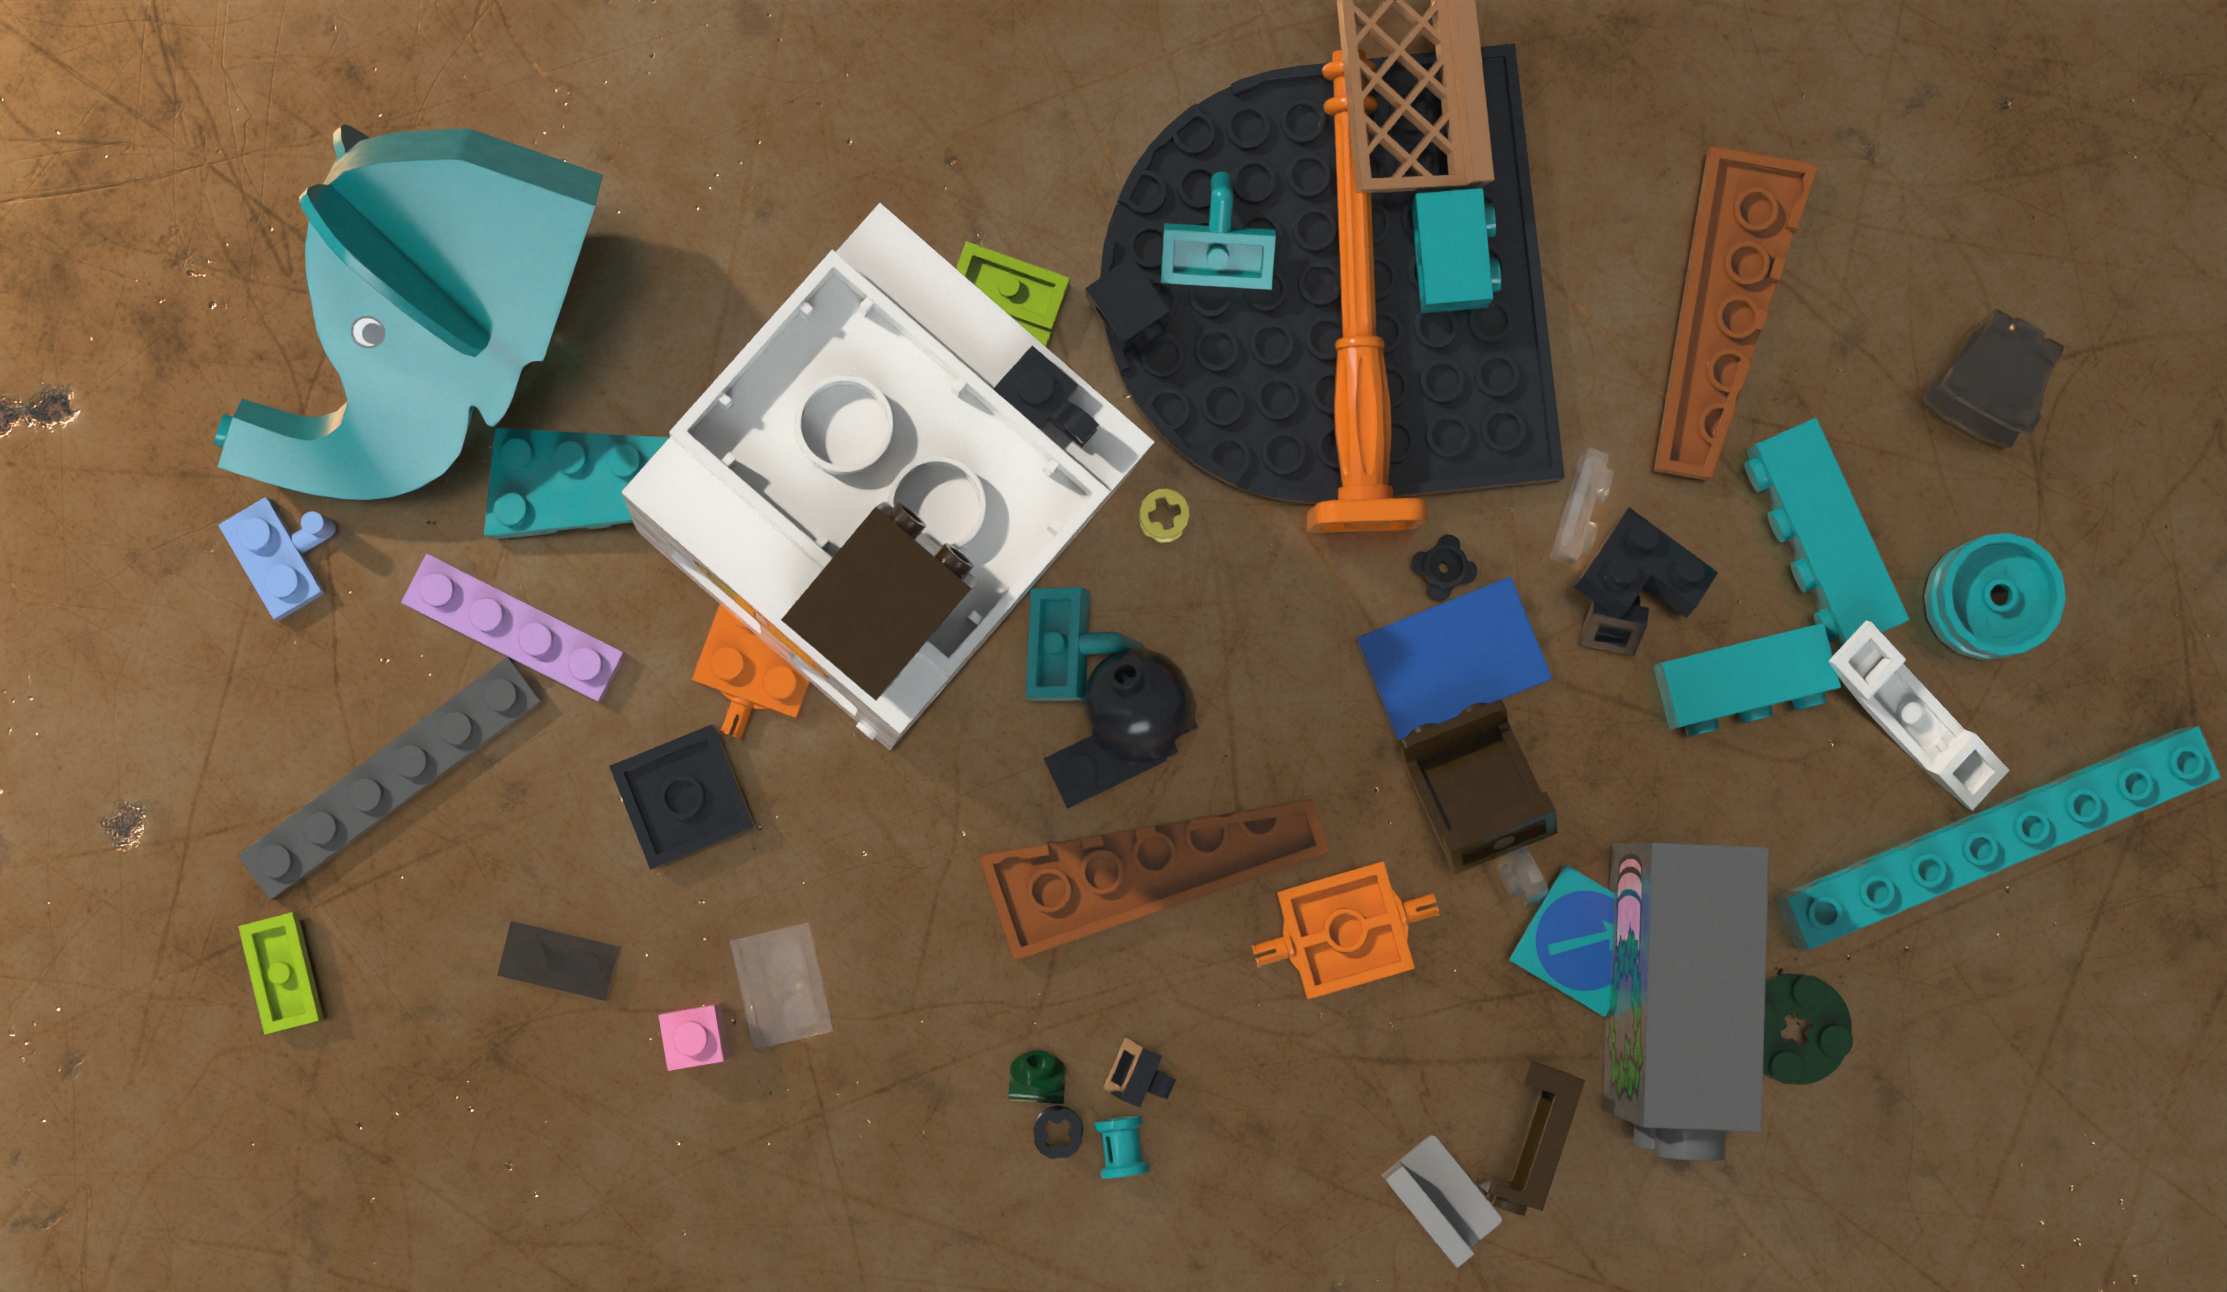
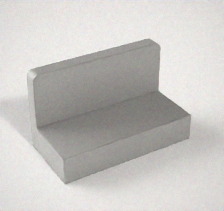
(1442, 1199)

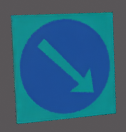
(1572, 940)

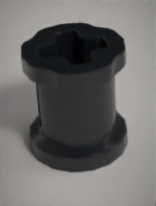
(1059, 1148)

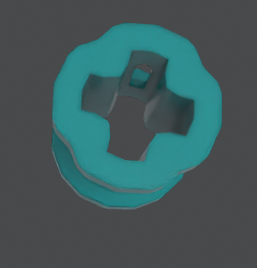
(1122, 1147)

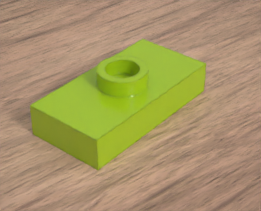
(280, 973)

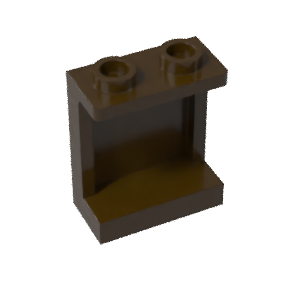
(881, 598)
(1477, 786)
(1543, 1139)

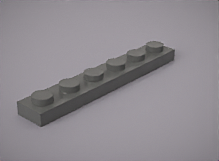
(390, 778)

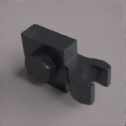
(1042, 395)

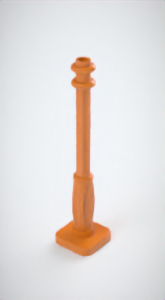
(1361, 380)

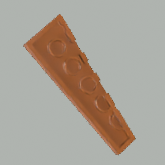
(1736, 258)
(1105, 880)

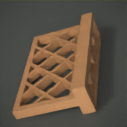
(1459, 89)

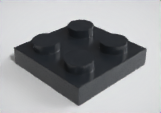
(682, 796)

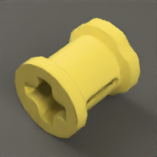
(1172, 501)

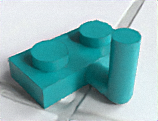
(1218, 252)
(1061, 643)

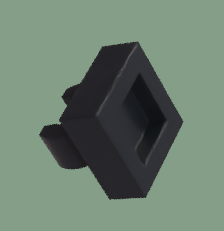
(1608, 633)
(1136, 1074)

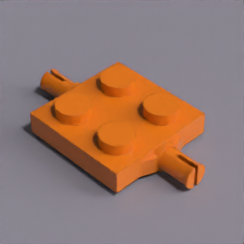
(747, 673)
(1345, 930)

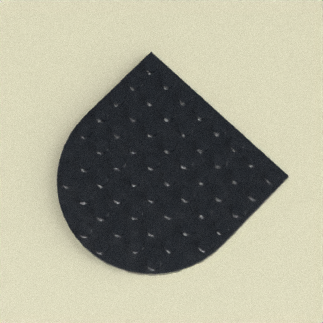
(1252, 372)

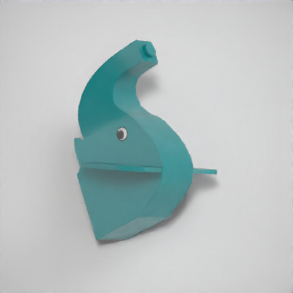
(430, 292)

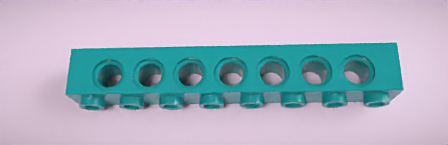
(1997, 837)

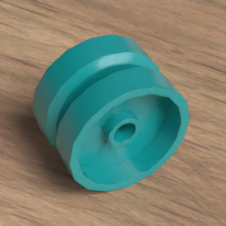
(2000, 564)

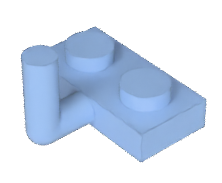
(276, 557)

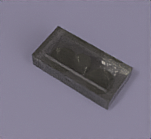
(559, 960)

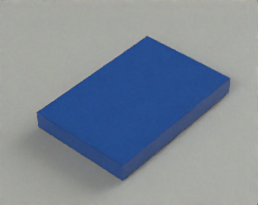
(1453, 657)

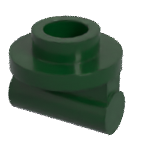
(1037, 1078)

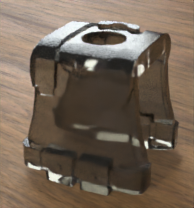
(1996, 380)

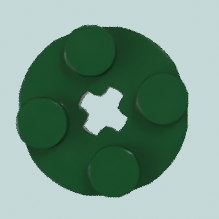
(1825, 1040)

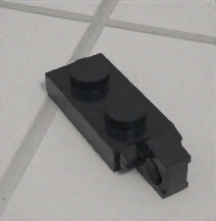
(1089, 770)

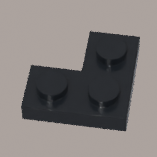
(1640, 557)

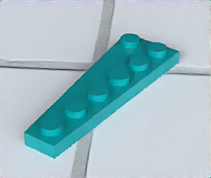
(561, 480)

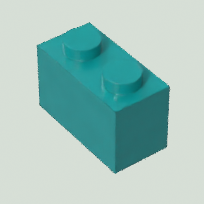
(1454, 251)

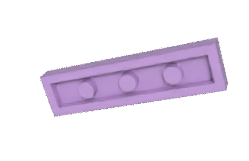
(513, 628)

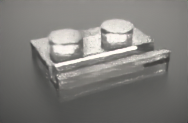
(782, 986)

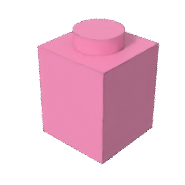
(694, 1036)

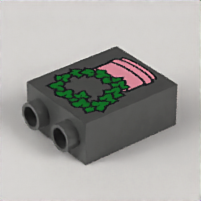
(1687, 995)

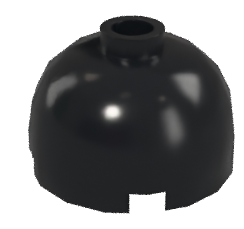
(1138, 704)

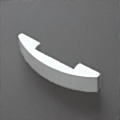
(1915, 718)

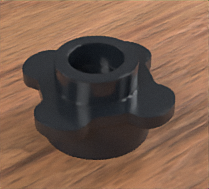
(1446, 551)

